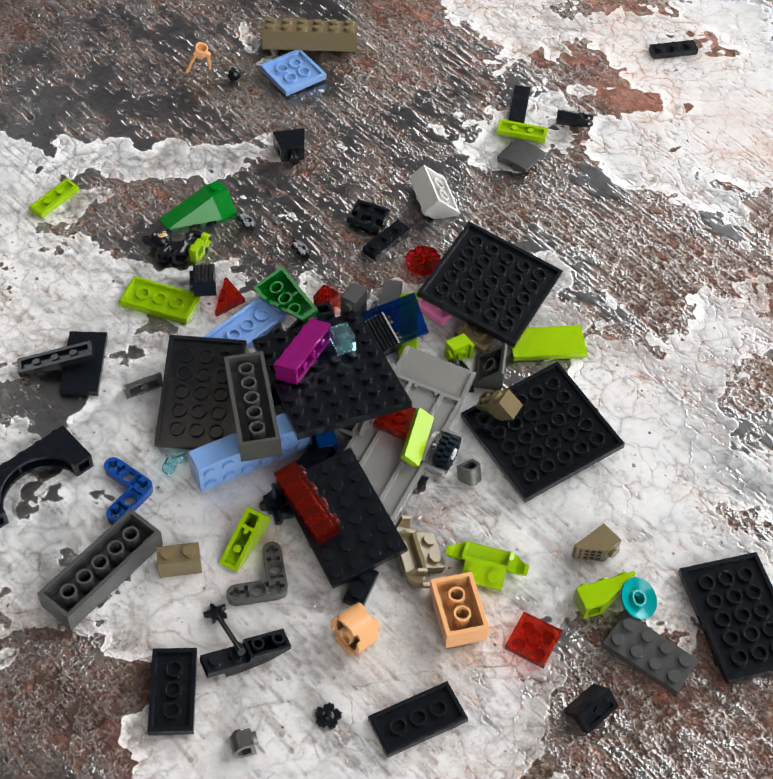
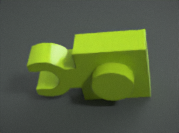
(197, 249)

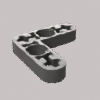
(272, 581)

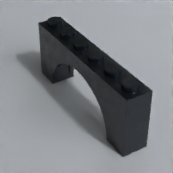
(55, 450)

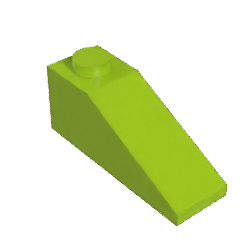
(245, 538)

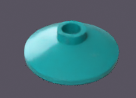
(638, 598)

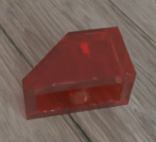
(330, 294)

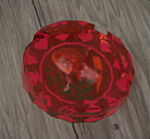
(422, 260)

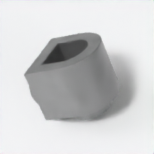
(469, 472)
(243, 743)

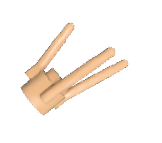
(200, 52)

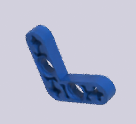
(133, 489)

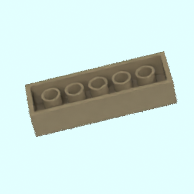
(309, 34)

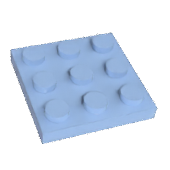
(293, 72)

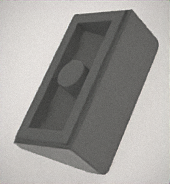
(143, 385)

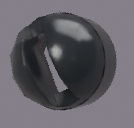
(234, 73)

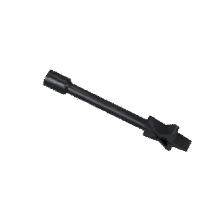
(218, 613)

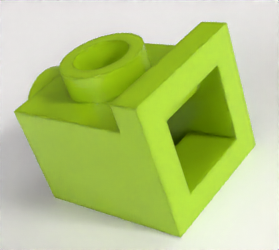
(458, 348)

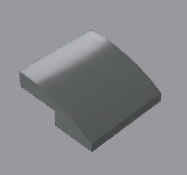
(520, 155)

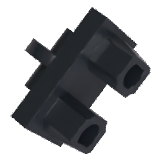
(275, 505)

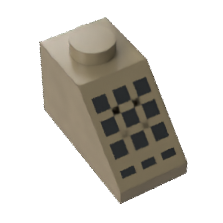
(597, 545)

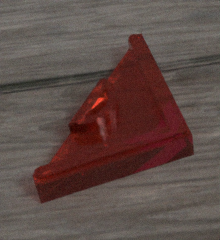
(228, 298)

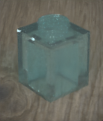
(342, 338)

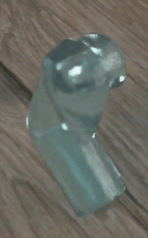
(172, 461)

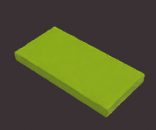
(159, 300)
(550, 343)

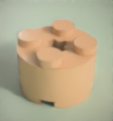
(355, 629)

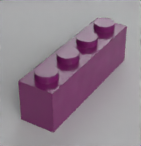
(302, 351)

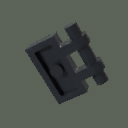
(371, 212)

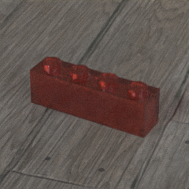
(307, 502)

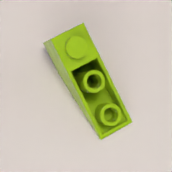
(598, 596)

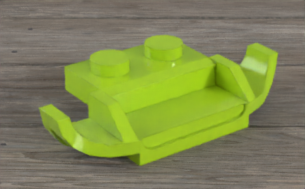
(487, 563)

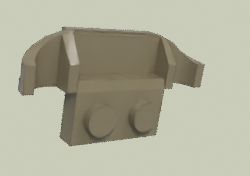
(422, 554)

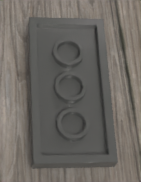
(650, 653)

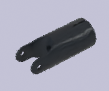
(574, 118)

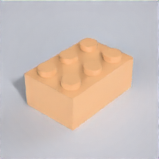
(458, 610)

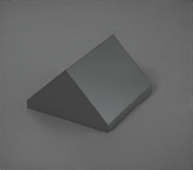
(490, 368)

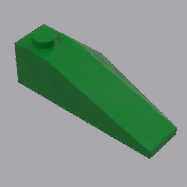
(204, 206)
(285, 294)

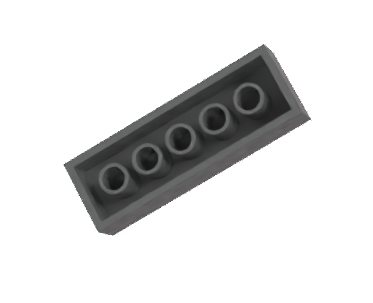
(252, 406)
(100, 569)

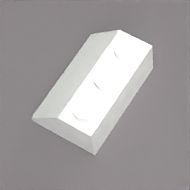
(433, 194)

